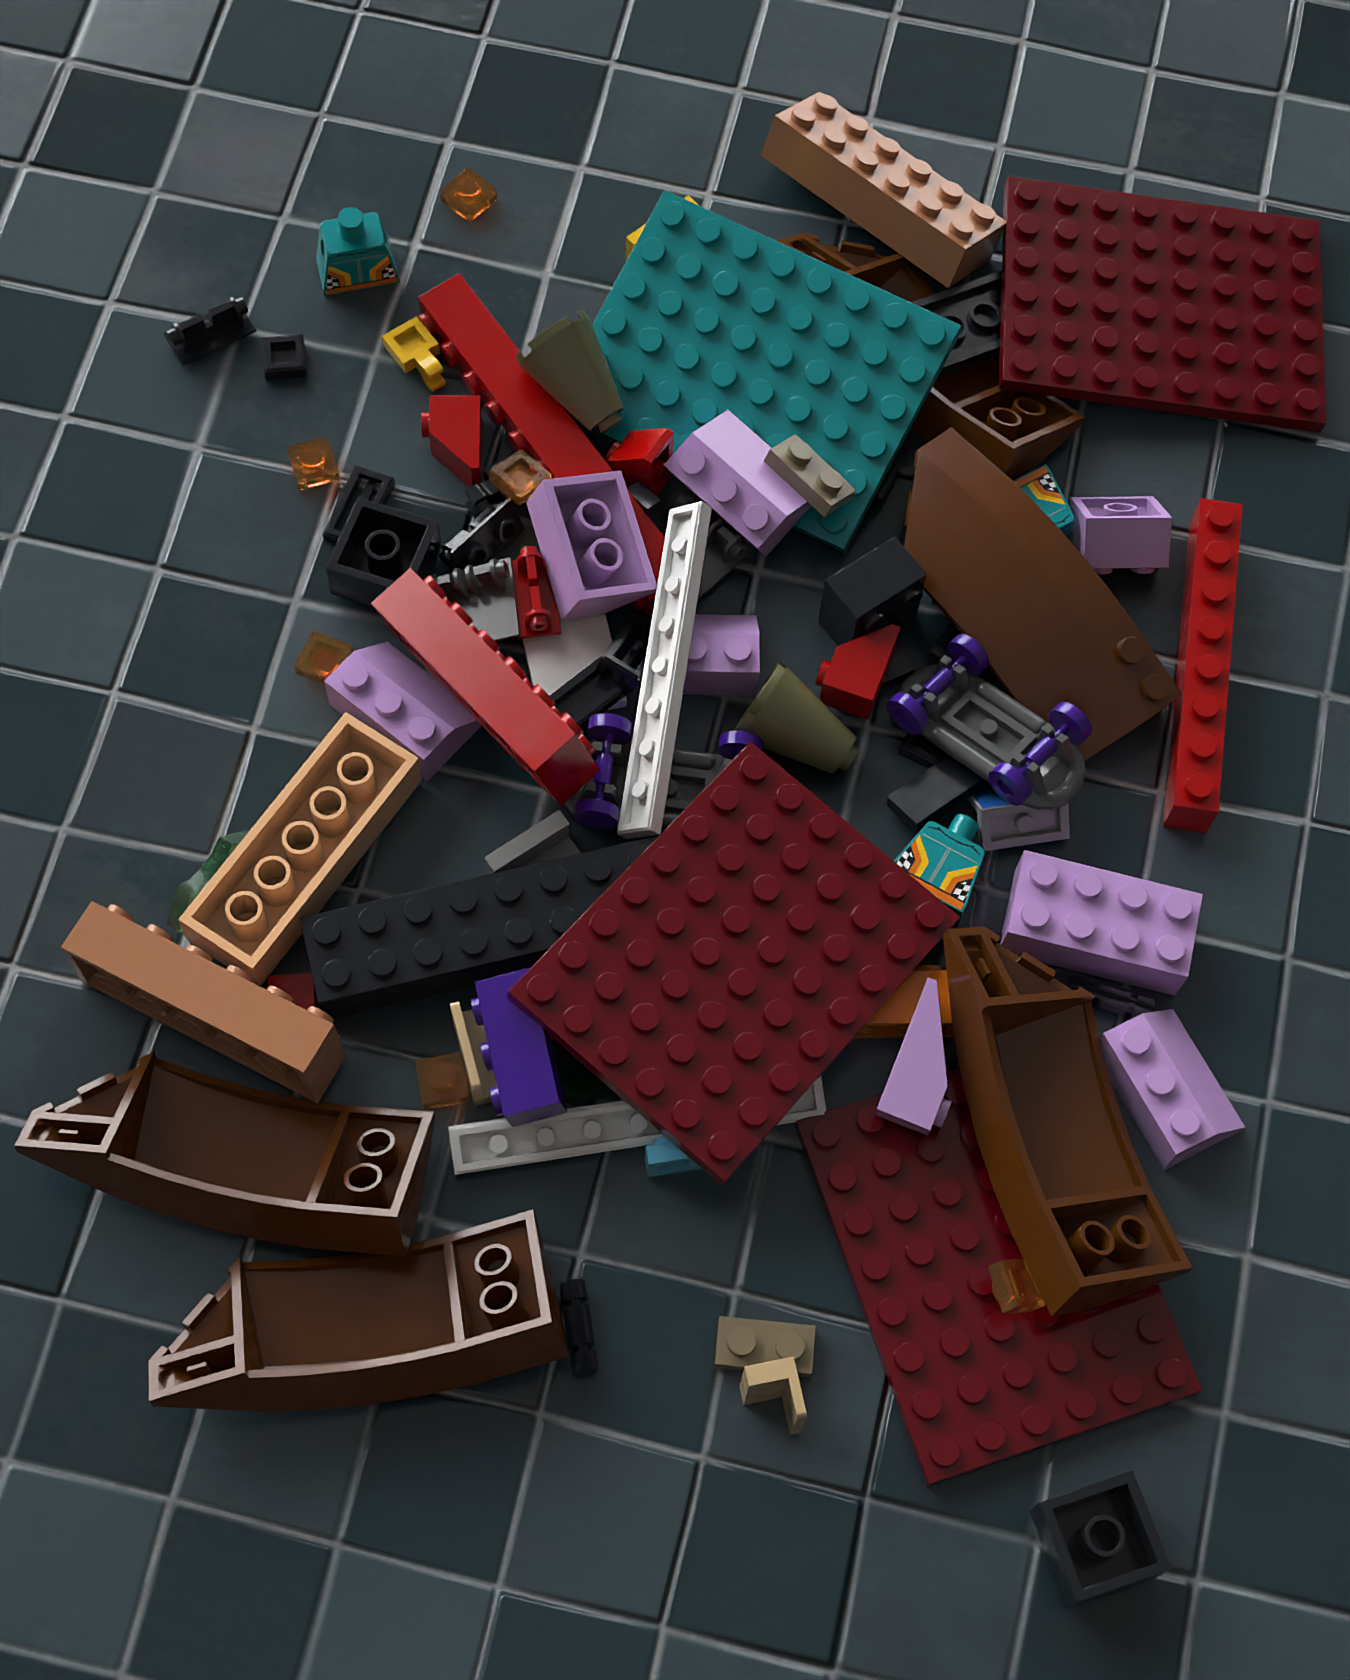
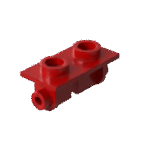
(534, 596)

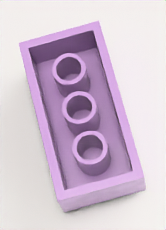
(1101, 922)

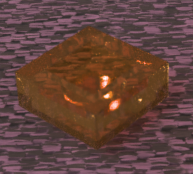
(468, 194)
(313, 463)
(518, 476)
(321, 656)
(442, 1080)
(1014, 1287)

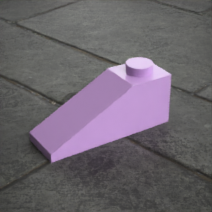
(919, 1073)

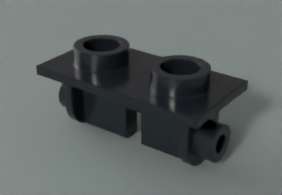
(210, 331)
(489, 535)

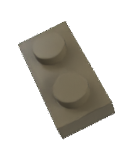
(809, 475)
(755, 1341)

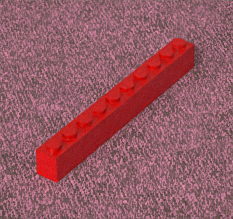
(515, 400)

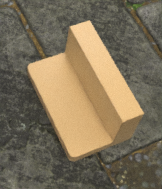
(469, 1040)
(773, 1381)

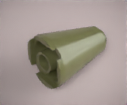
(574, 372)
(798, 724)

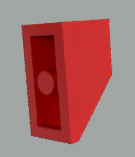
(455, 434)
(643, 457)
(858, 671)

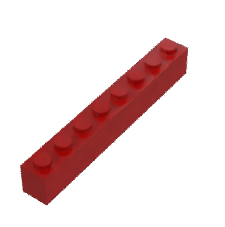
(1203, 667)

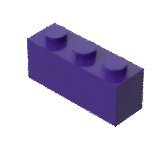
(518, 1054)

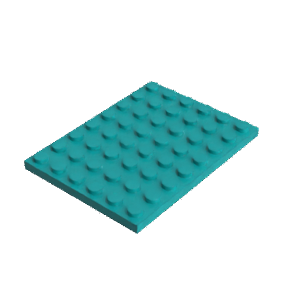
(779, 339)

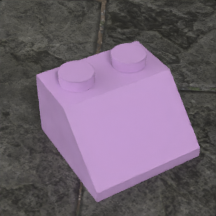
(1122, 533)
(723, 656)

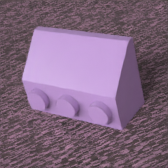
(728, 472)
(590, 543)
(402, 704)
(1167, 1086)

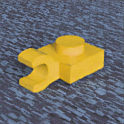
(416, 348)

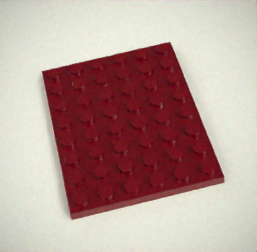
(1161, 305)
(733, 961)
(918, 1247)

